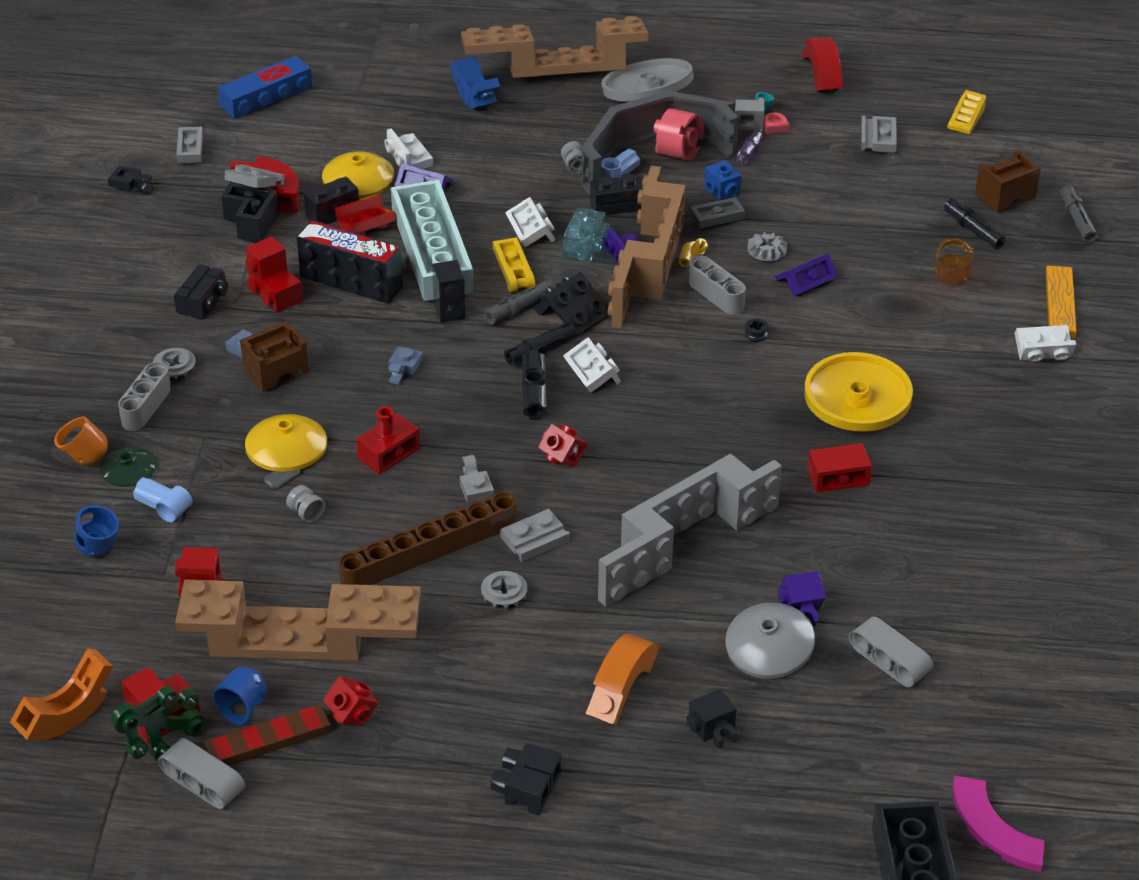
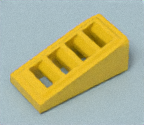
(968, 110)

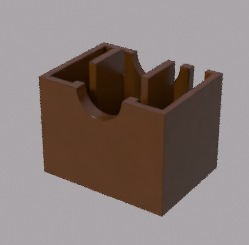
(1008, 181)
(273, 354)

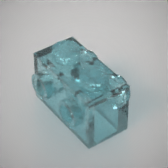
(585, 234)

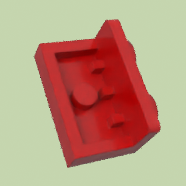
(364, 215)

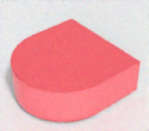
(775, 123)

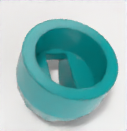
(768, 100)

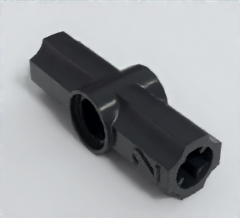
(534, 385)

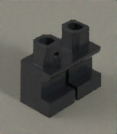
(532, 776)

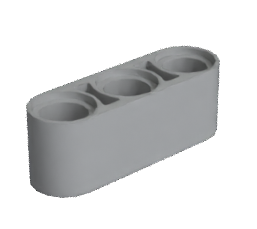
(717, 285)
(144, 396)
(891, 651)
(201, 773)

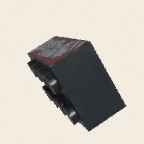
(350, 261)

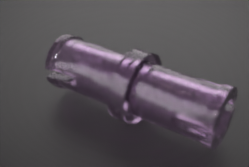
(749, 146)

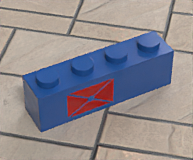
(265, 87)

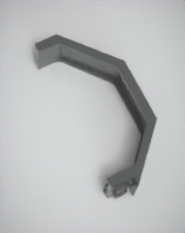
(635, 120)

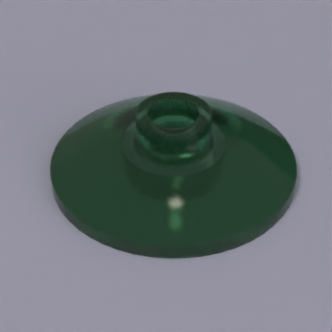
(127, 466)

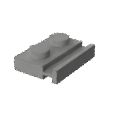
(878, 134)
(253, 176)
(535, 535)

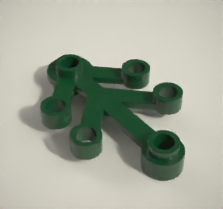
(129, 717)

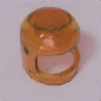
(953, 268)

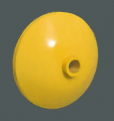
(365, 169)
(286, 443)

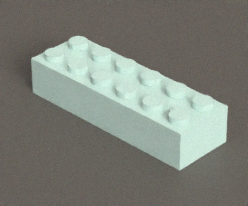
(429, 232)

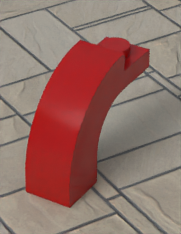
(825, 63)
(288, 193)

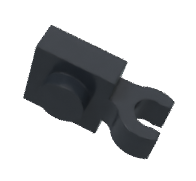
(127, 178)

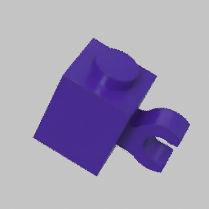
(804, 593)

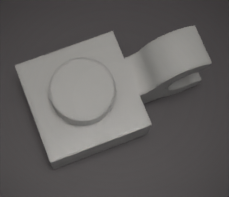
(473, 483)

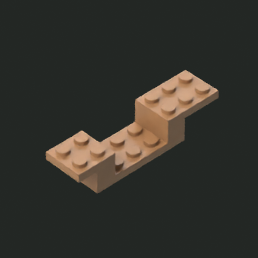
(527, 62)
(646, 265)
(294, 631)

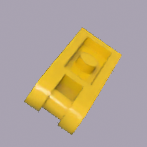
(513, 264)

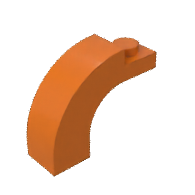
(617, 673)
(69, 706)

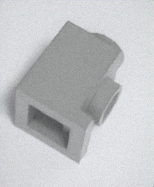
(750, 113)

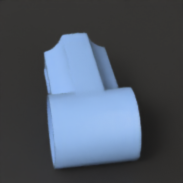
(620, 165)
(167, 502)

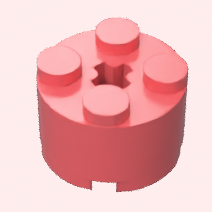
(678, 134)

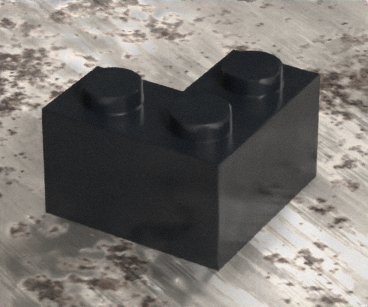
(251, 209)

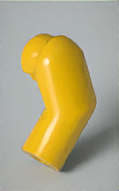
(690, 250)

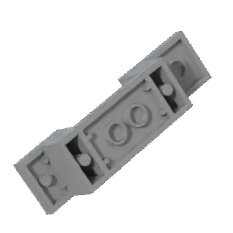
(649, 528)

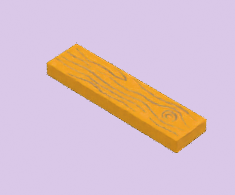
(1060, 298)

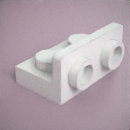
(408, 150)
(530, 222)
(1044, 343)
(590, 364)

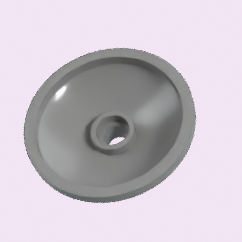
(770, 651)

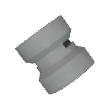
(572, 157)
(307, 505)

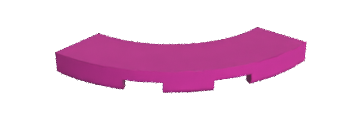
(991, 830)

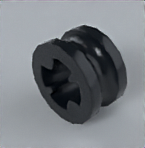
(756, 330)

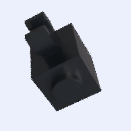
(713, 717)

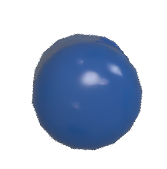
(97, 535)
(242, 685)

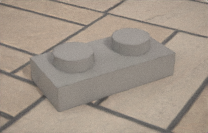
(189, 145)

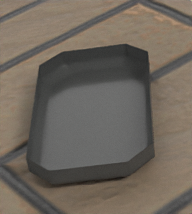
(280, 478)

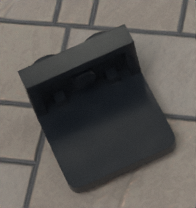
(574, 303)

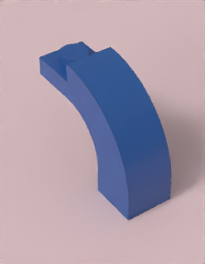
(471, 83)

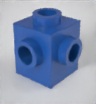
(722, 180)

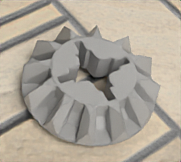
(767, 253)
(174, 355)
(513, 582)

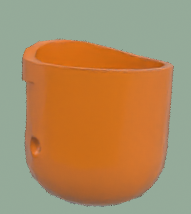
(87, 446)

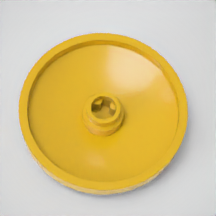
(858, 391)

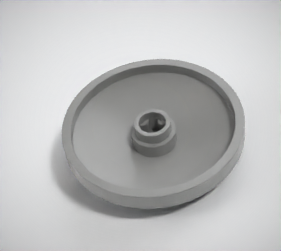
(647, 79)

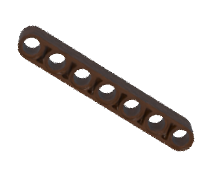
(428, 540)

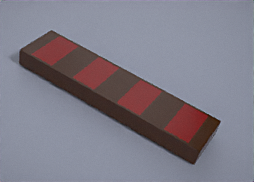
(269, 735)

